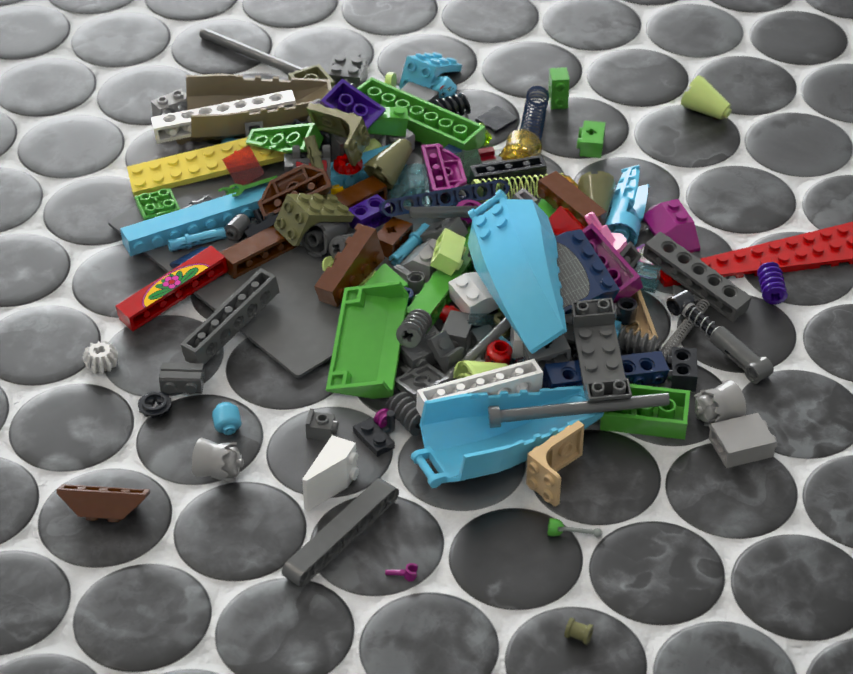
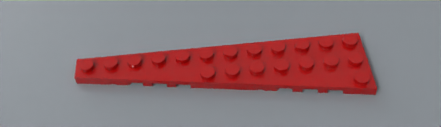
(792, 253)

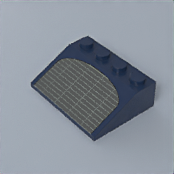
(581, 270)

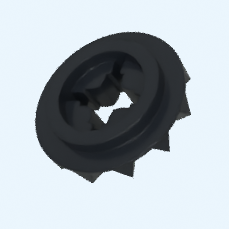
(148, 400)

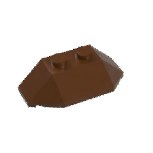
(301, 179)
(101, 502)

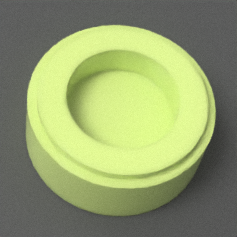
(391, 79)

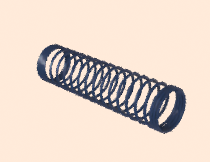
(535, 108)

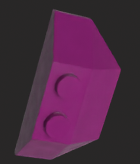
(442, 168)
(674, 222)

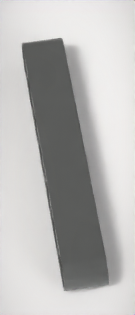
(340, 532)

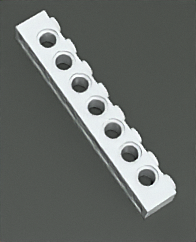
(178, 124)

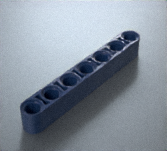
(434, 197)

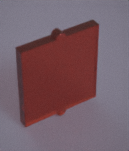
(243, 166)

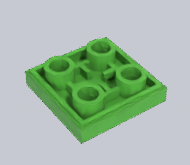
(156, 203)

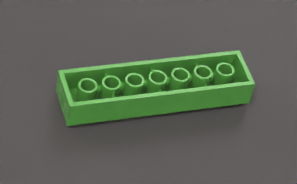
(426, 120)

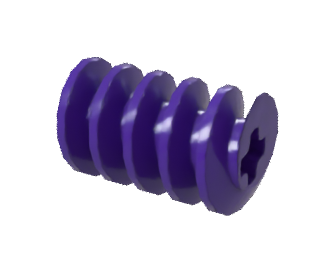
(772, 283)

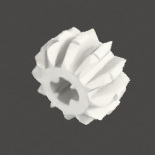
(100, 357)

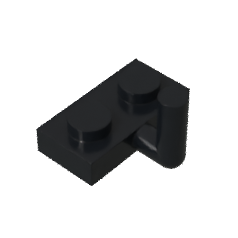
(255, 228)
(375, 437)

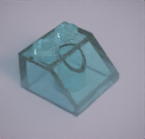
(411, 182)

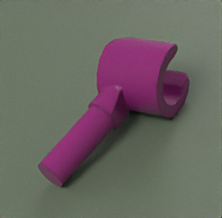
(409, 572)

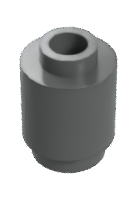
(237, 226)

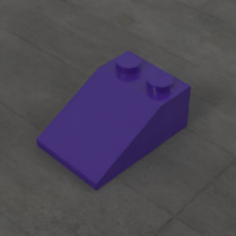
(351, 100)

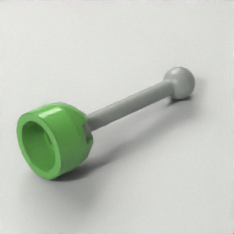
(556, 528)

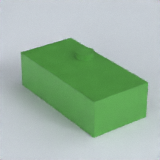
(653, 421)

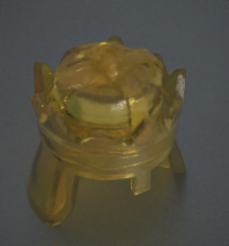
(521, 144)

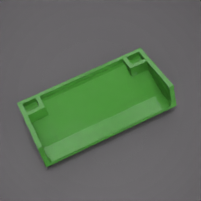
(366, 340)

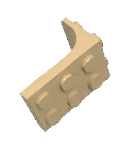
(551, 457)

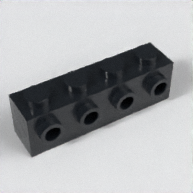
(515, 167)

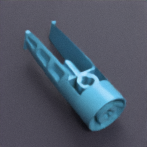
(628, 205)

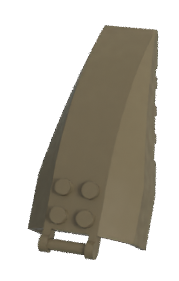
(222, 88)

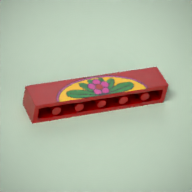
(171, 288)

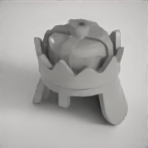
(720, 403)
(216, 460)

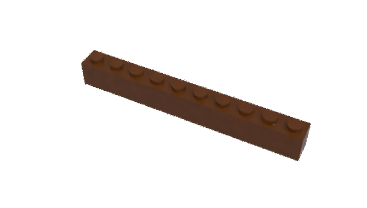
(271, 244)

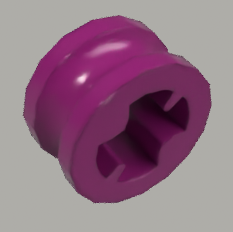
(381, 418)

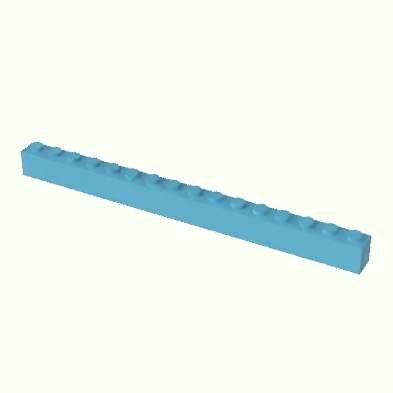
(212, 213)

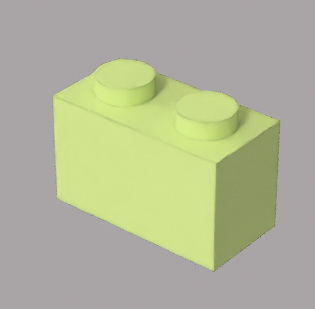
(448, 252)

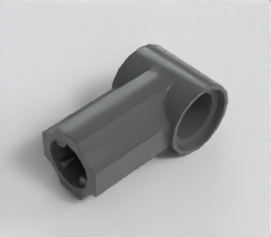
(414, 279)

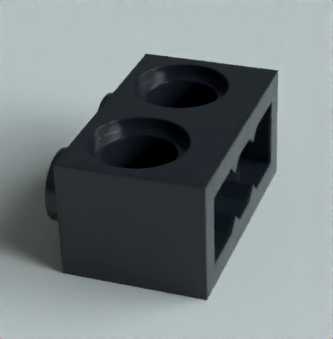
(683, 368)

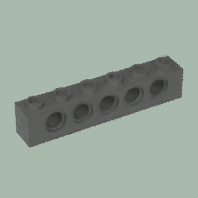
(697, 276)
(230, 317)

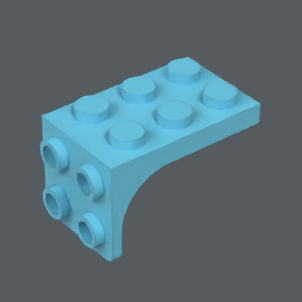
(426, 68)

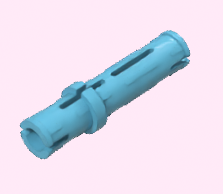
(188, 241)
(408, 246)

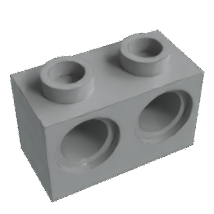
(169, 103)

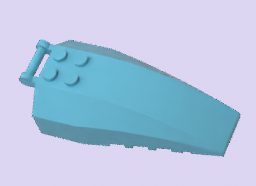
(518, 265)
(464, 445)

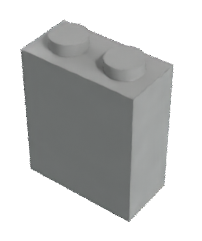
(742, 440)

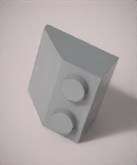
(421, 259)

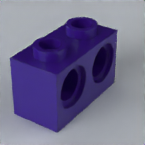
(368, 212)

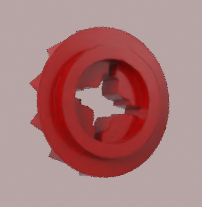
(340, 165)

